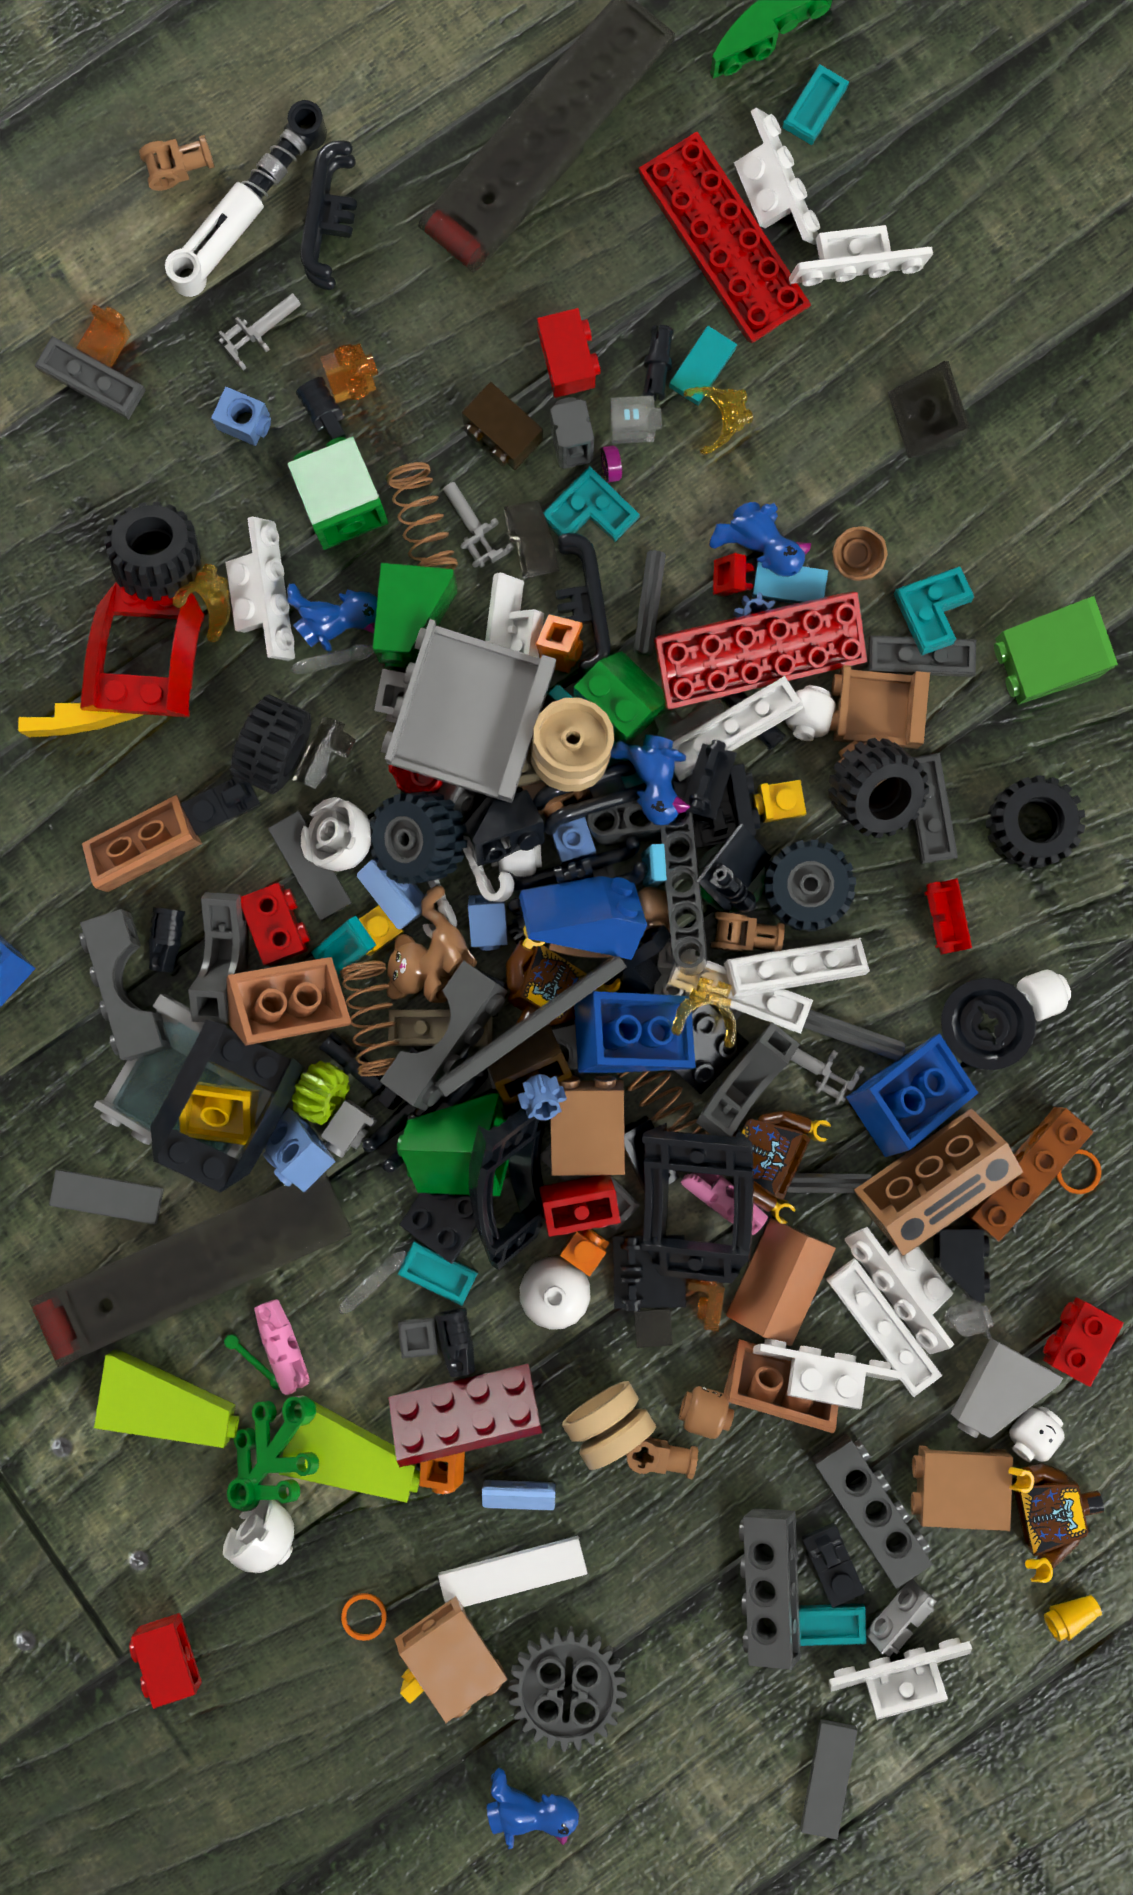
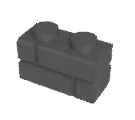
(572, 432)

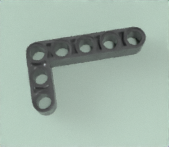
(676, 869)

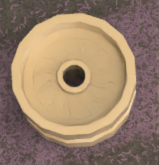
(571, 744)
(609, 1425)

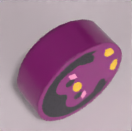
(611, 463)

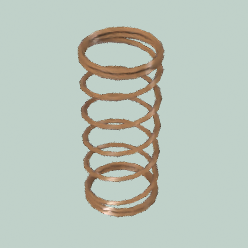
(436, 559)
(372, 969)
(658, 1116)

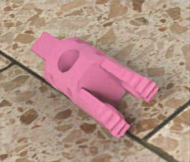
(719, 1195)
(281, 1347)

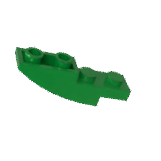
(757, 31)

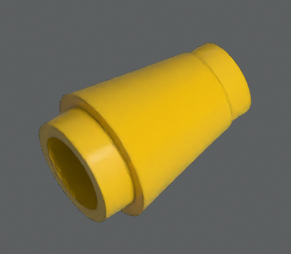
(1071, 1617)

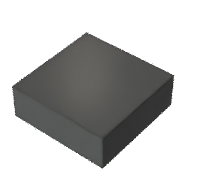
(418, 1337)

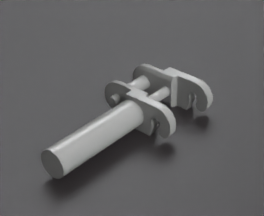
(258, 329)
(474, 527)
(818, 1067)

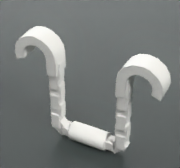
(483, 883)

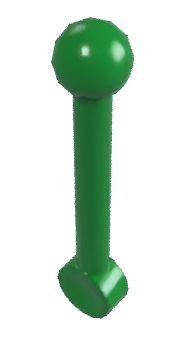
(232, 1342)

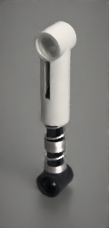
(244, 201)

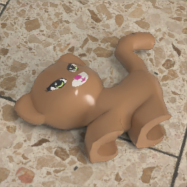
(416, 967)

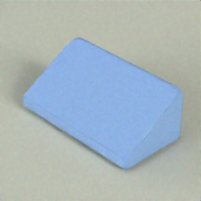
(397, 900)
(518, 1495)

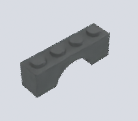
(110, 943)
(472, 1003)

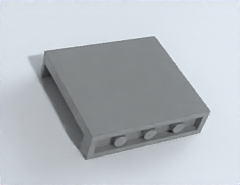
(468, 712)

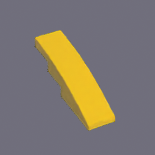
(70, 720)

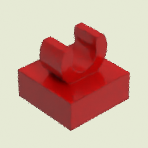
(731, 575)

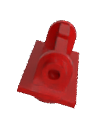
(948, 916)

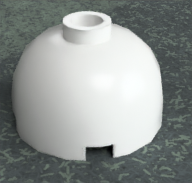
(336, 835)
(554, 1293)
(261, 1539)

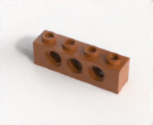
(1041, 1160)

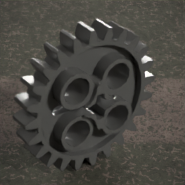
(599, 1690)

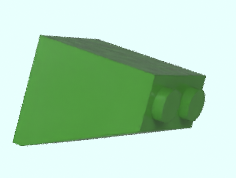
(1055, 651)

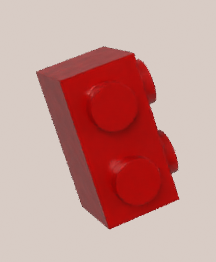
(567, 352)
(274, 924)
(579, 1205)
(1082, 1341)
(165, 1661)

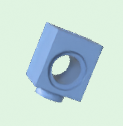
(231, 406)
(573, 841)
(487, 923)

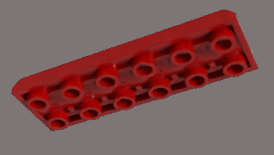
(723, 237)
(760, 649)

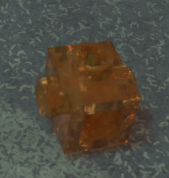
(350, 372)

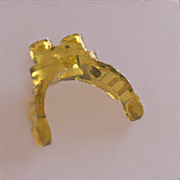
(732, 408)
(214, 593)
(708, 994)

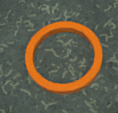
(1095, 1182)
(355, 1635)

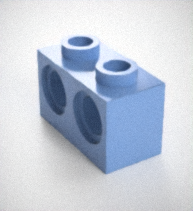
(297, 1152)

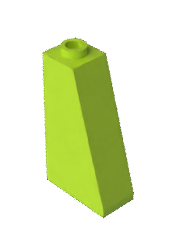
(160, 1405)
(351, 1458)

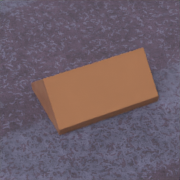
(139, 845)
(286, 1001)
(780, 1282)
(763, 1384)

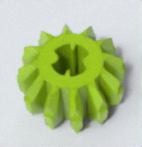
(320, 1092)

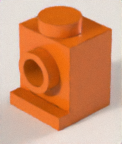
(565, 641)
(584, 1250)
(440, 1477)

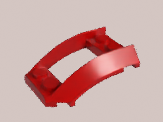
(141, 693)

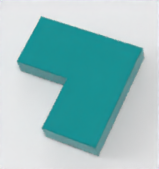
(591, 499)
(925, 604)

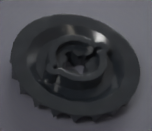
(978, 1045)

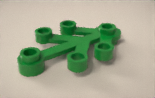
(246, 1489)

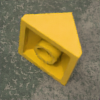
(220, 1113)

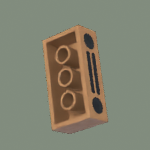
(938, 1181)

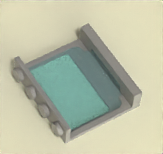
(147, 1080)

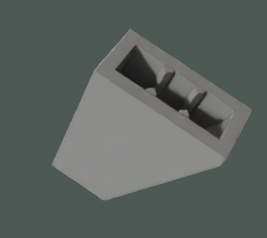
(1001, 1390)

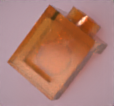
(104, 335)
(711, 1306)

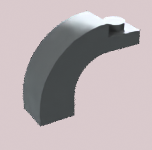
(223, 955)
(747, 1081)

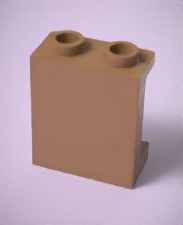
(880, 706)
(589, 1128)
(962, 1489)
(450, 1660)

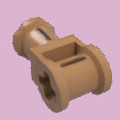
(174, 161)
(744, 934)
(663, 1458)

